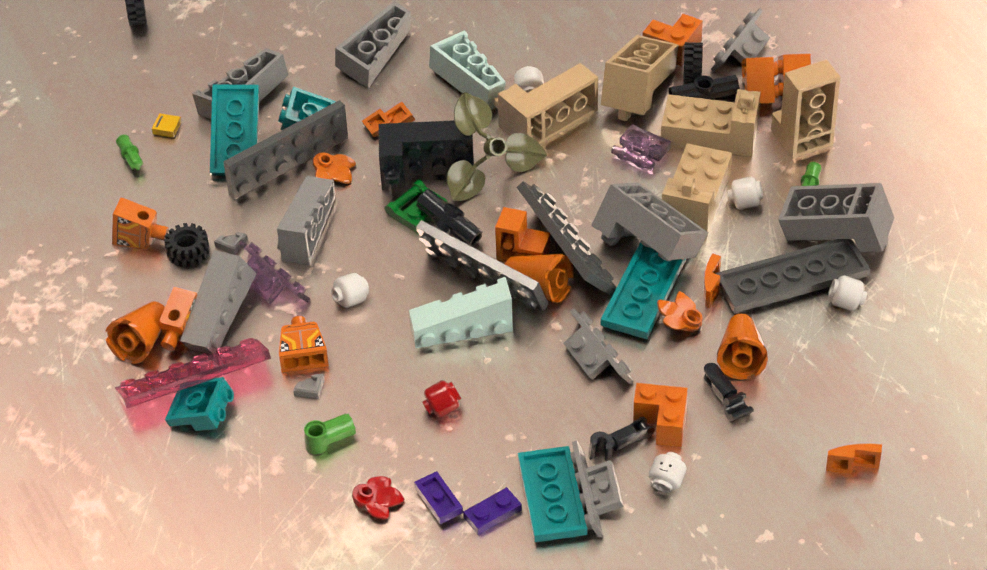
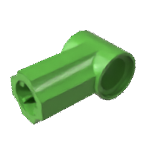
(321, 434)

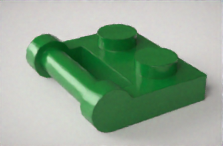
(412, 215)

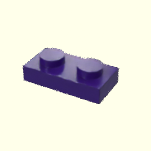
(438, 497)
(492, 511)

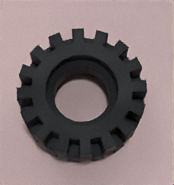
(136, 12)
(692, 61)
(184, 235)

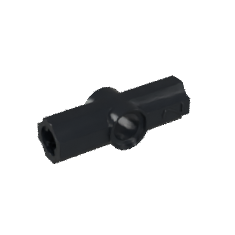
(707, 87)
(449, 218)

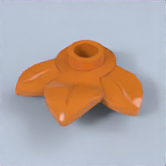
(336, 167)
(681, 313)

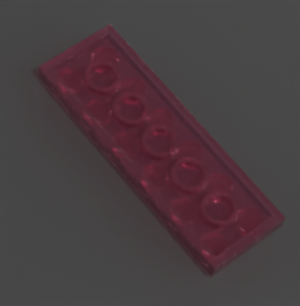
(201, 369)

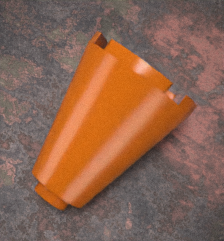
(549, 270)
(135, 333)
(741, 349)

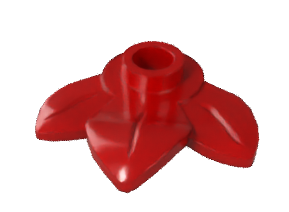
(377, 496)

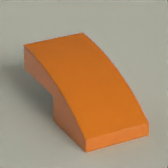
(397, 114)
(712, 280)
(861, 455)

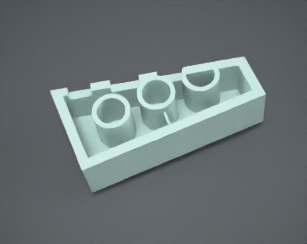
(465, 68)
(463, 316)

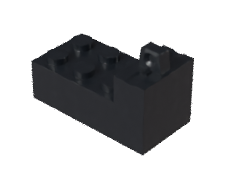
(420, 150)

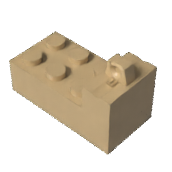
(636, 73)
(550, 106)
(807, 109)
(713, 122)
(699, 184)

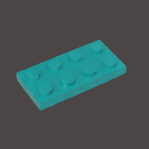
(232, 123)
(552, 494)

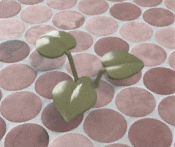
(521, 150)

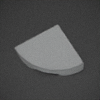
(231, 243)
(310, 387)

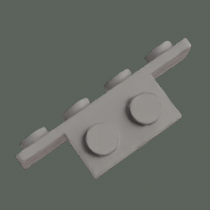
(746, 43)
(591, 351)
(599, 488)

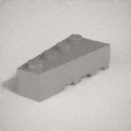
(373, 44)
(217, 302)

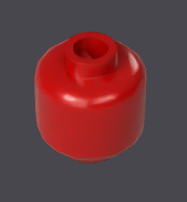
(441, 399)

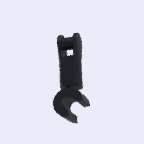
(732, 401)
(619, 439)

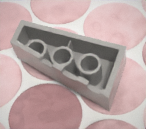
(262, 69)
(305, 220)

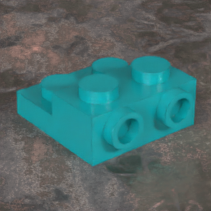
(300, 105)
(201, 405)

